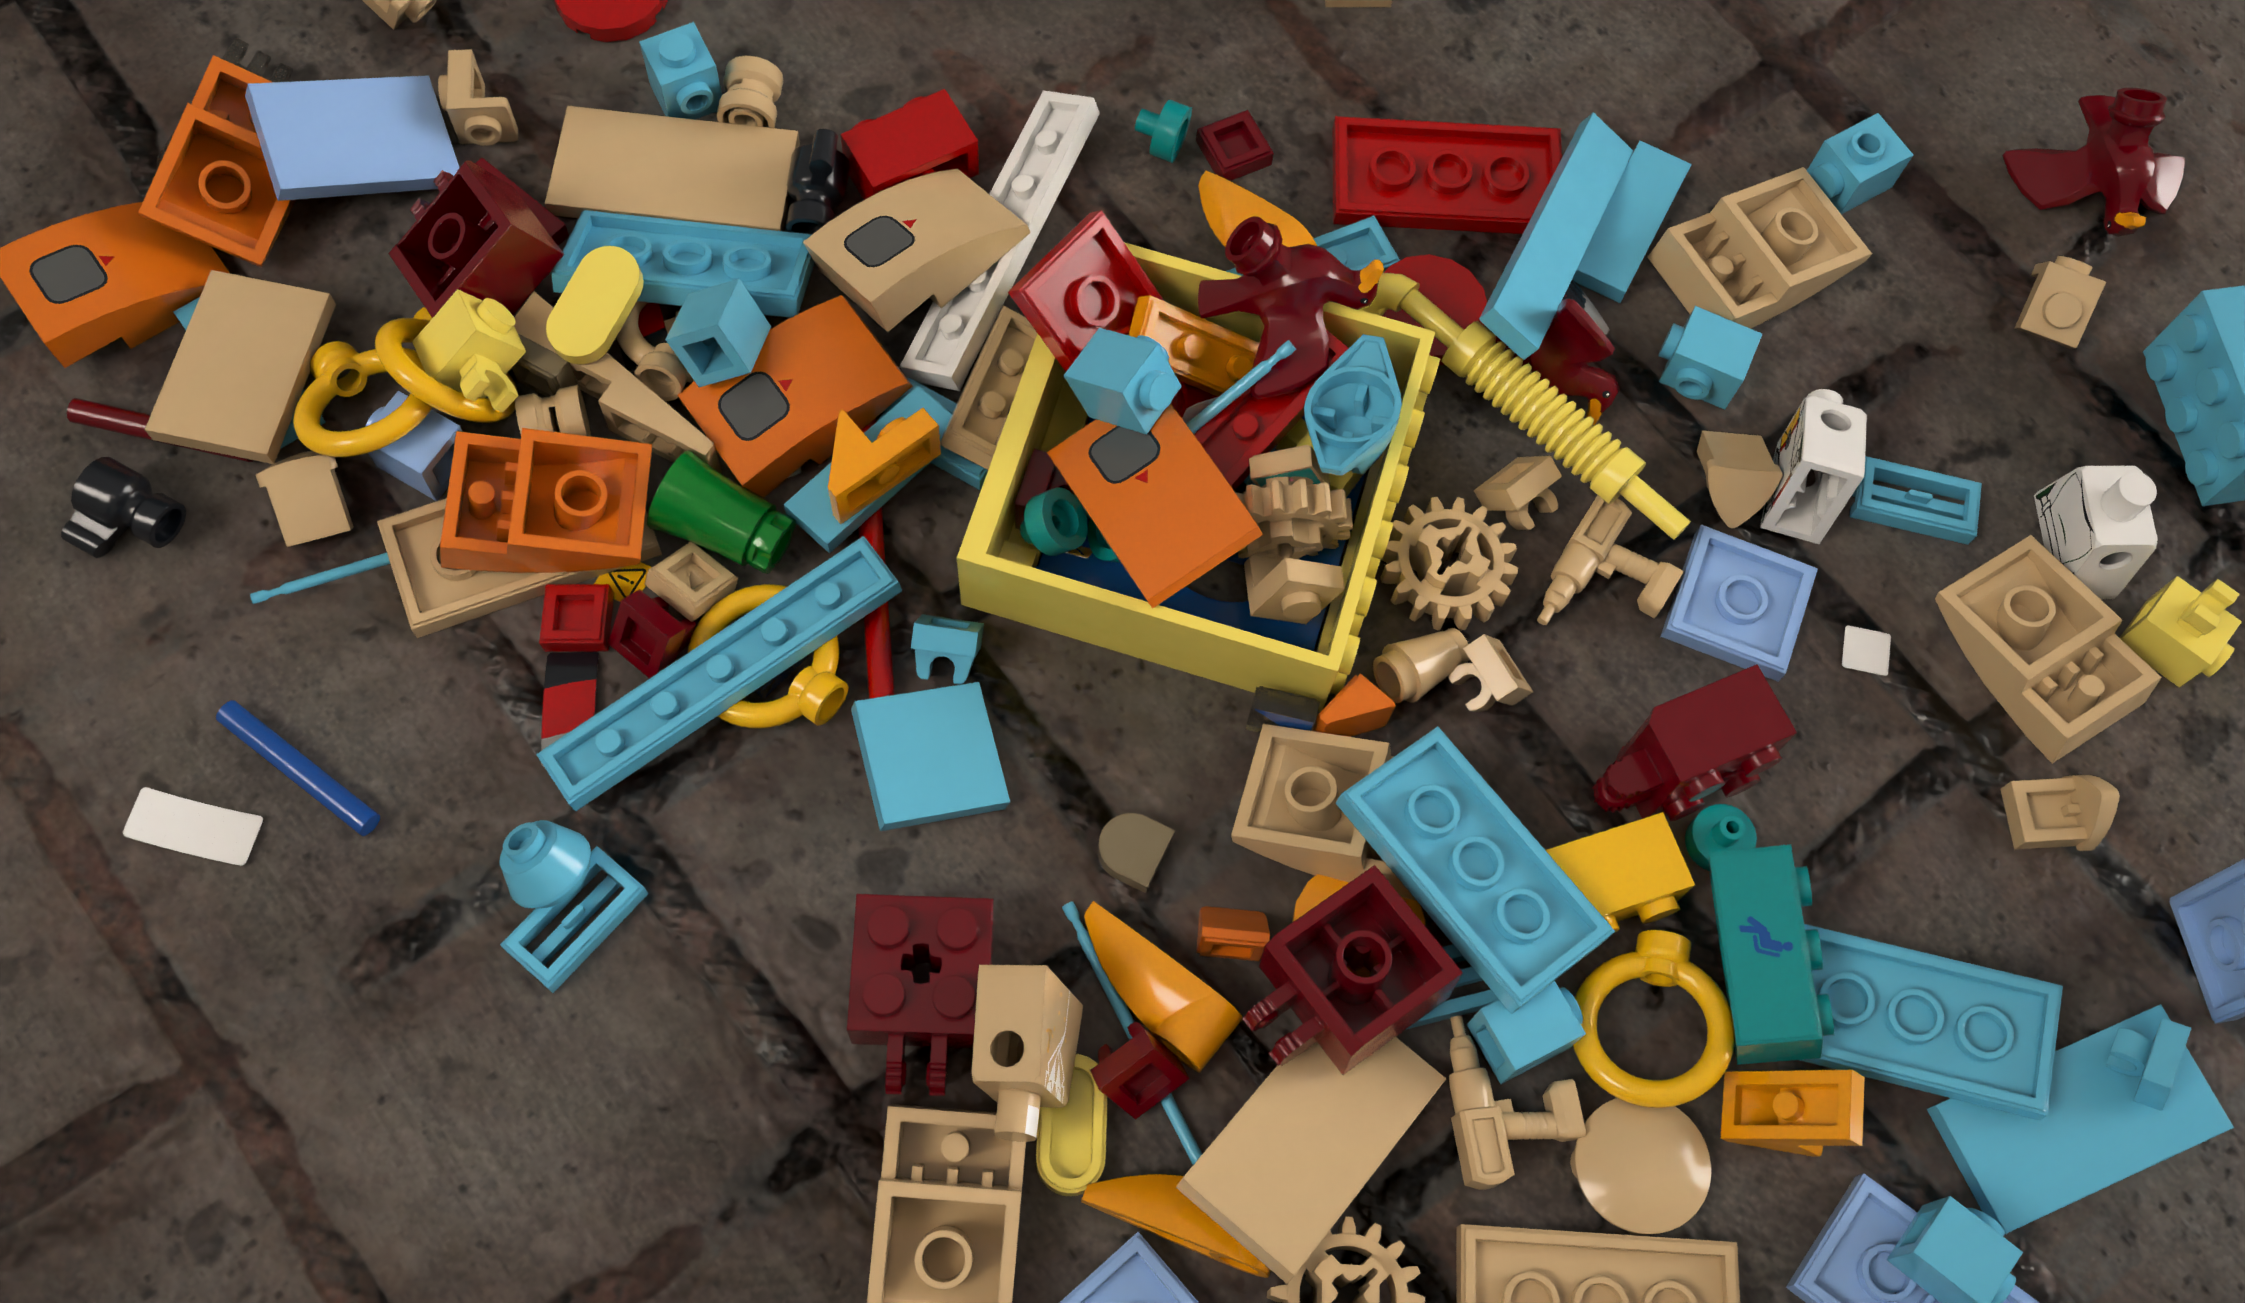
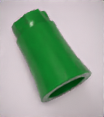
(719, 515)

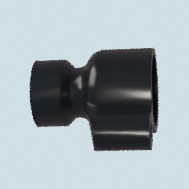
(816, 183)
(114, 498)

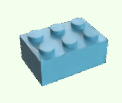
(2202, 388)

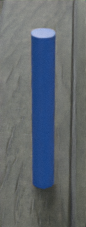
(298, 768)

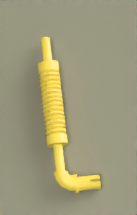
(1532, 403)

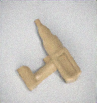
(1594, 550)
(1486, 1125)

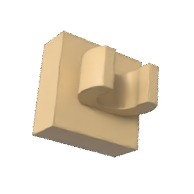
(1519, 484)
(1496, 671)

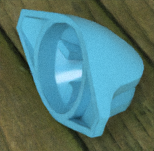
(1354, 408)

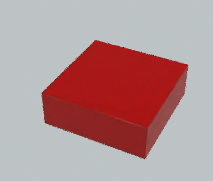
(576, 618)

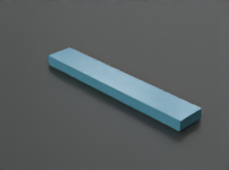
(1556, 237)
(718, 673)

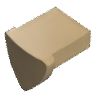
(1737, 474)
(306, 497)
(2060, 811)

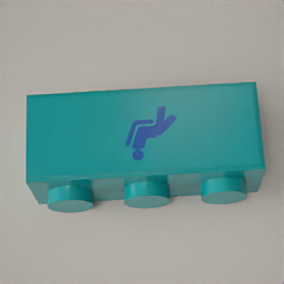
(1769, 955)

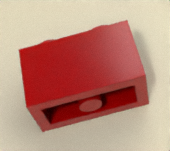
(909, 143)

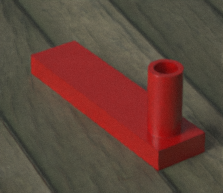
(1255, 425)

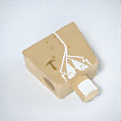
(1024, 1044)

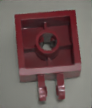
(475, 241)
(1697, 747)
(884, 1000)
(1341, 1011)

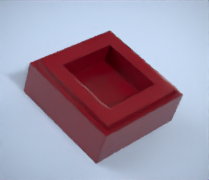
(1234, 146)

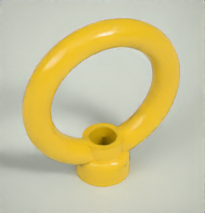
(325, 367)
(421, 385)
(814, 691)
(1662, 961)

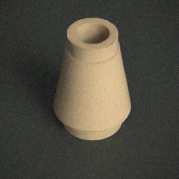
(1418, 664)

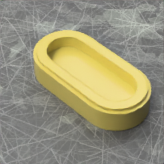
(594, 305)
(1074, 1136)

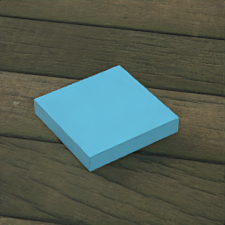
(929, 756)

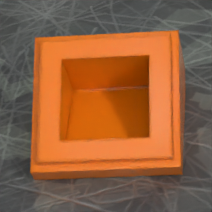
(1355, 709)
(1232, 933)

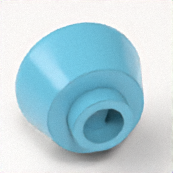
(544, 863)

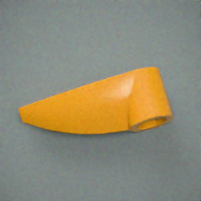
(1230, 204)
(1161, 992)
(1161, 1209)

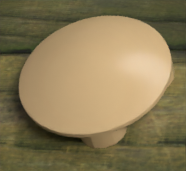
(1642, 1166)

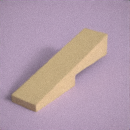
(625, 401)

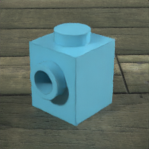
(682, 73)
(1859, 163)
(718, 333)
(1708, 357)
(1123, 380)
(1529, 1035)
(1957, 1254)

